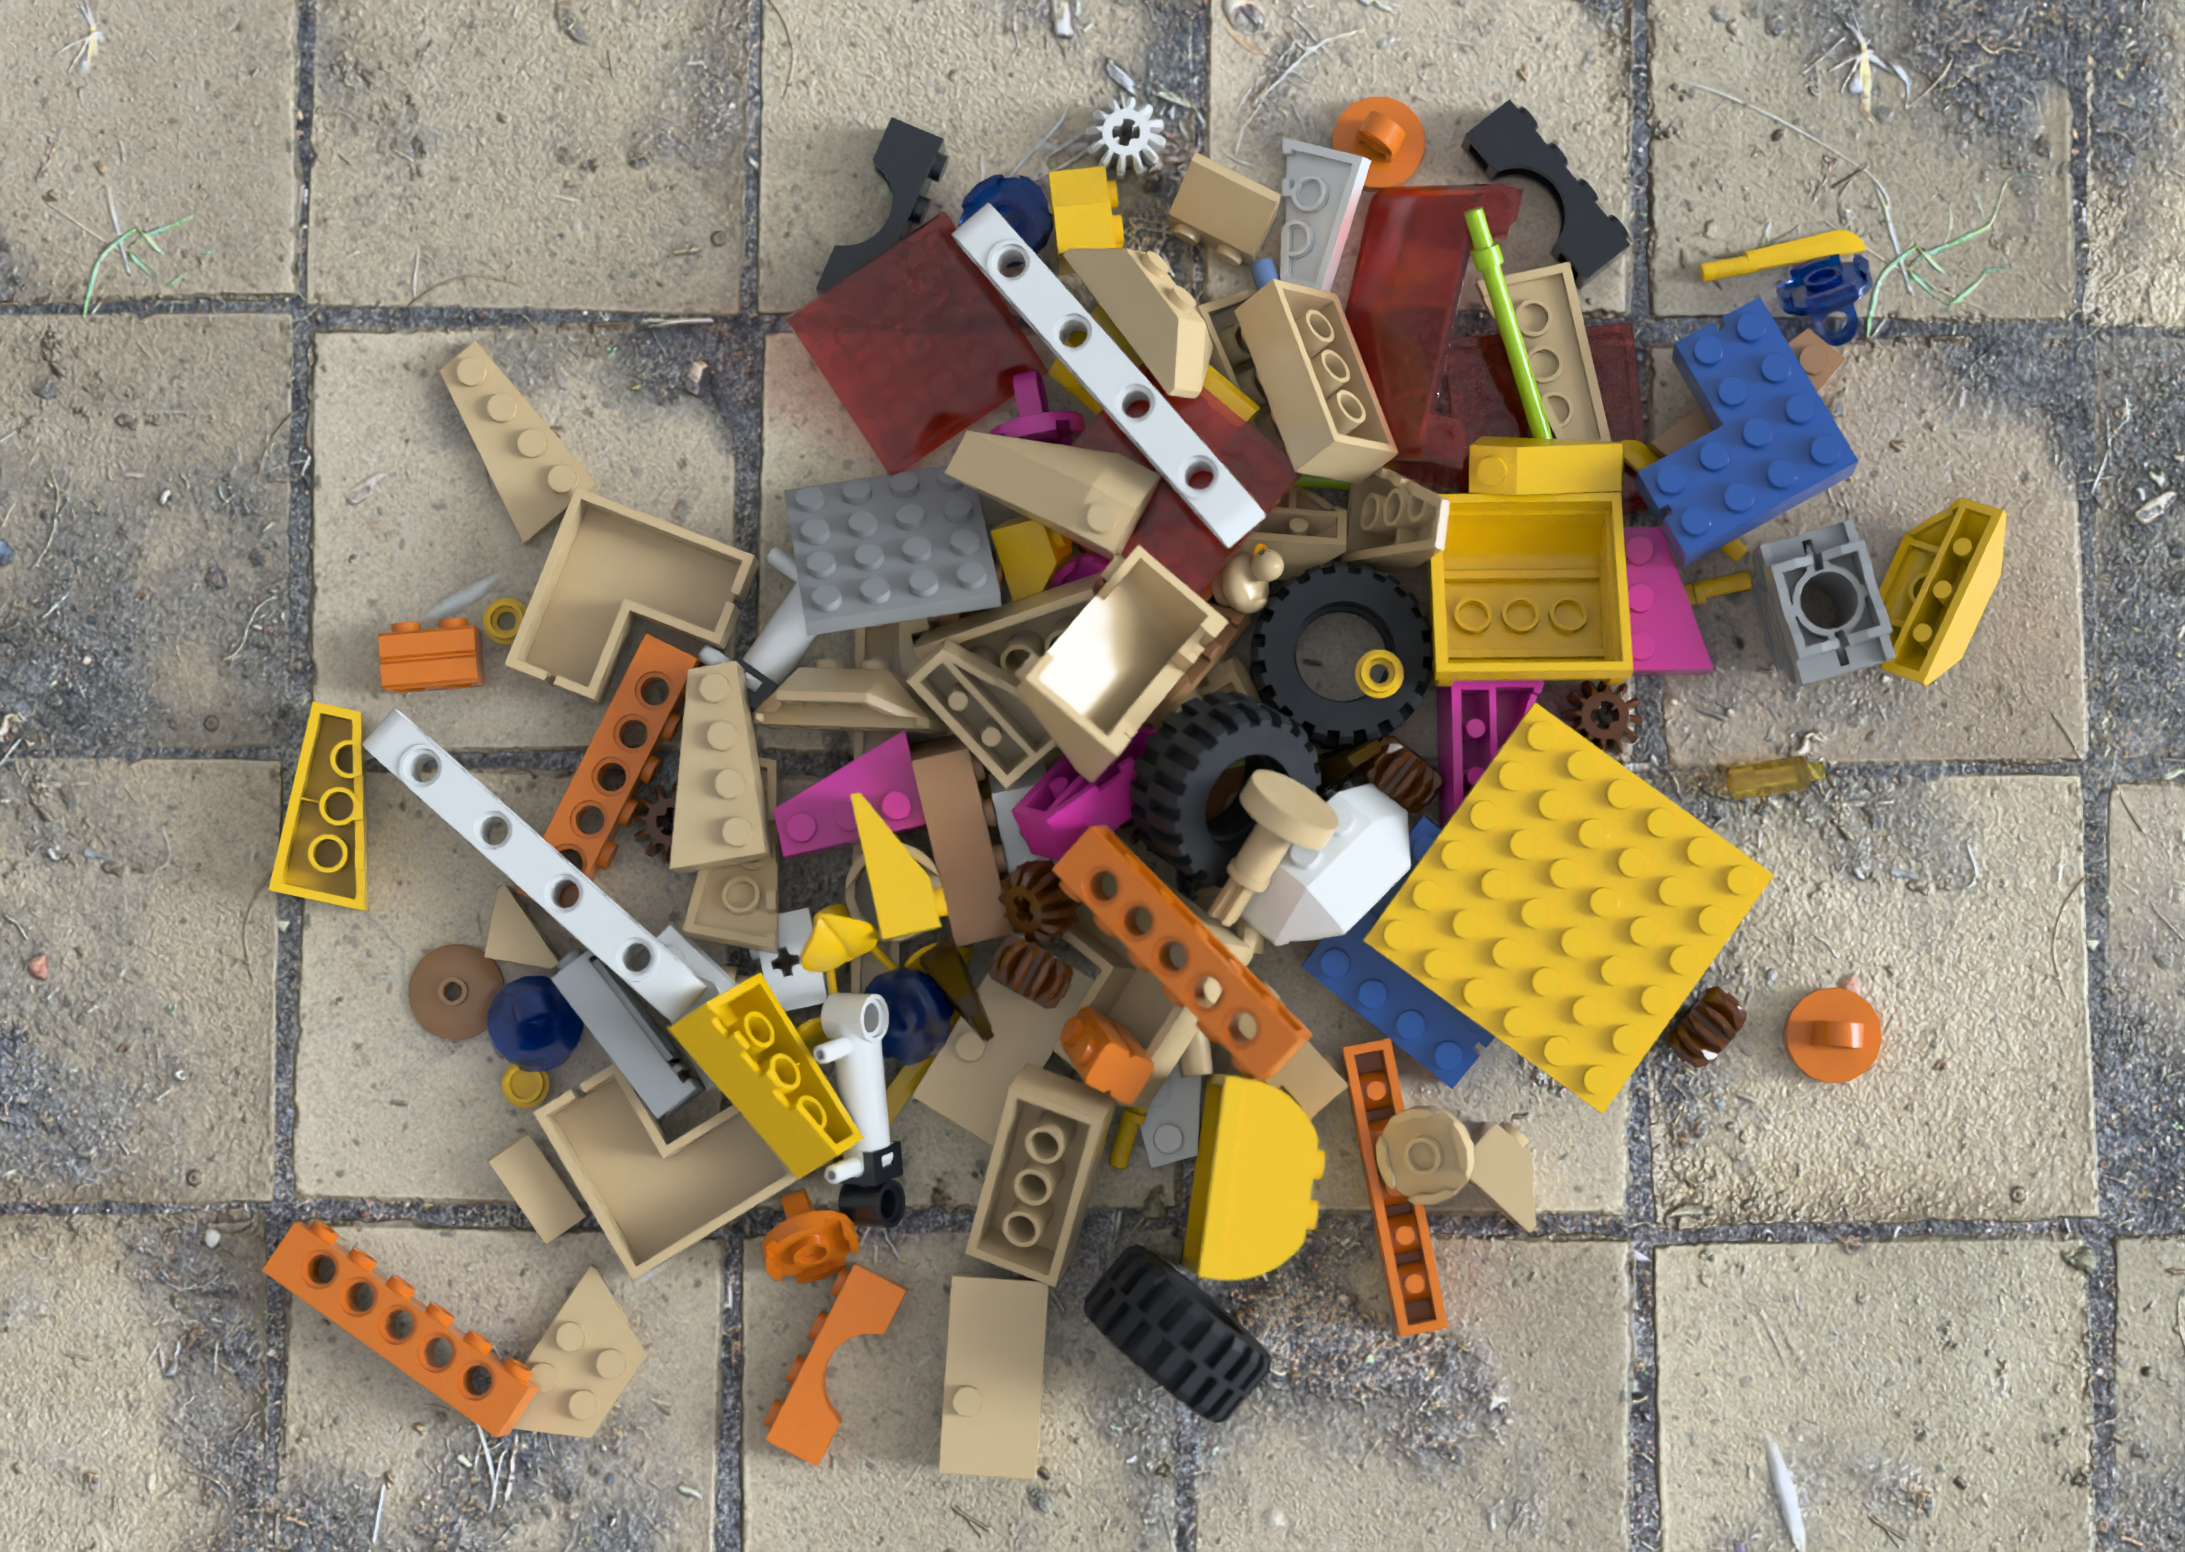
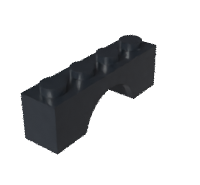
(1512, 148)
(908, 164)

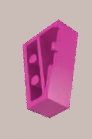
(1661, 617)
(1471, 729)
(1067, 804)
(824, 814)

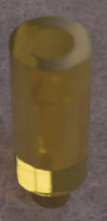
(1772, 777)

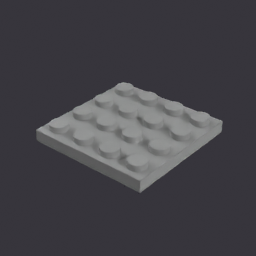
(890, 550)

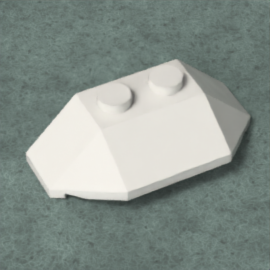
(1332, 887)

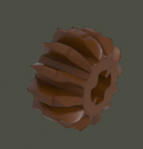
(1614, 704)
(1403, 775)
(657, 812)
(1037, 902)
(1031, 972)
(1706, 1027)

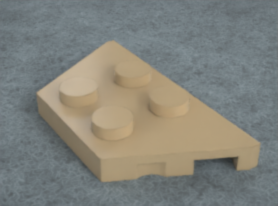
(582, 1362)

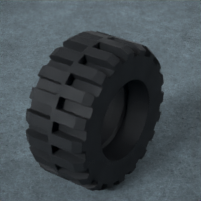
(1353, 592)
(1188, 759)
(1177, 1334)

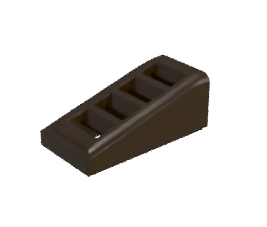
(1342, 762)
(951, 974)

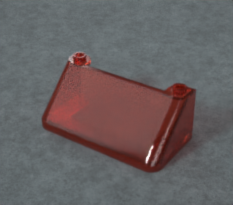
(1407, 307)

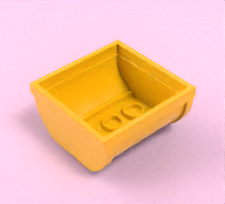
(1530, 590)
(1250, 1180)

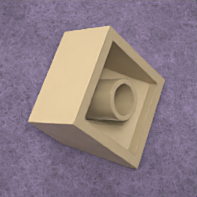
(1223, 211)
(1505, 1173)

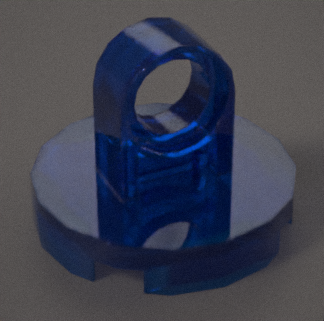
(1019, 203)
(1827, 287)
(916, 1014)
(533, 1024)

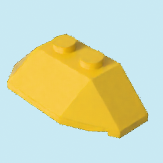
(1941, 587)

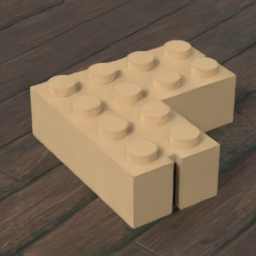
(618, 568)
(1136, 996)
(652, 1191)

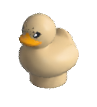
(1246, 579)

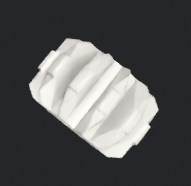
(1140, 147)

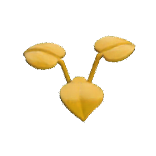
(840, 939)

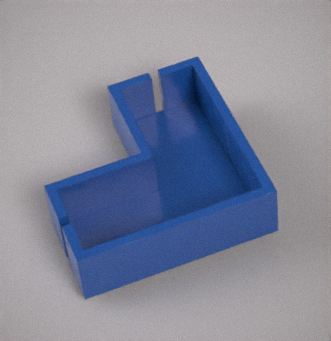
(1767, 442)
(1390, 997)

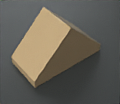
(516, 935)

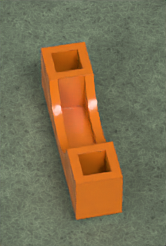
(807, 1418)

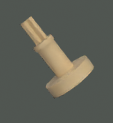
(1285, 815)

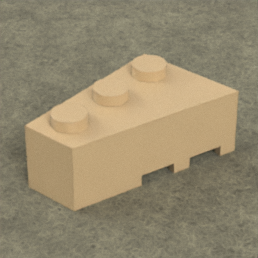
(982, 709)
(1307, 1076)

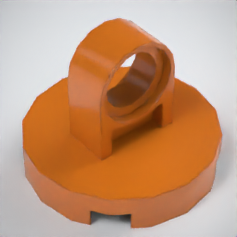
(1385, 135)
(1832, 1035)
(808, 1242)

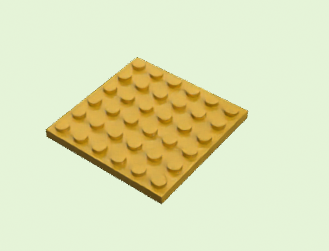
(1568, 908)

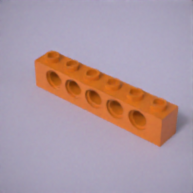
(651, 663)
(1278, 1030)
(1398, 1223)
(296, 1268)

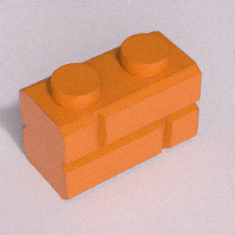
(431, 657)
(1106, 1054)

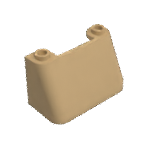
(1117, 660)

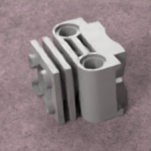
(1842, 568)

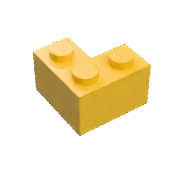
(1083, 212)

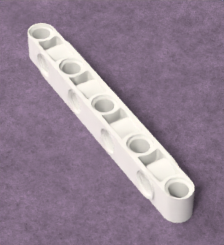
(1108, 375)
(535, 865)

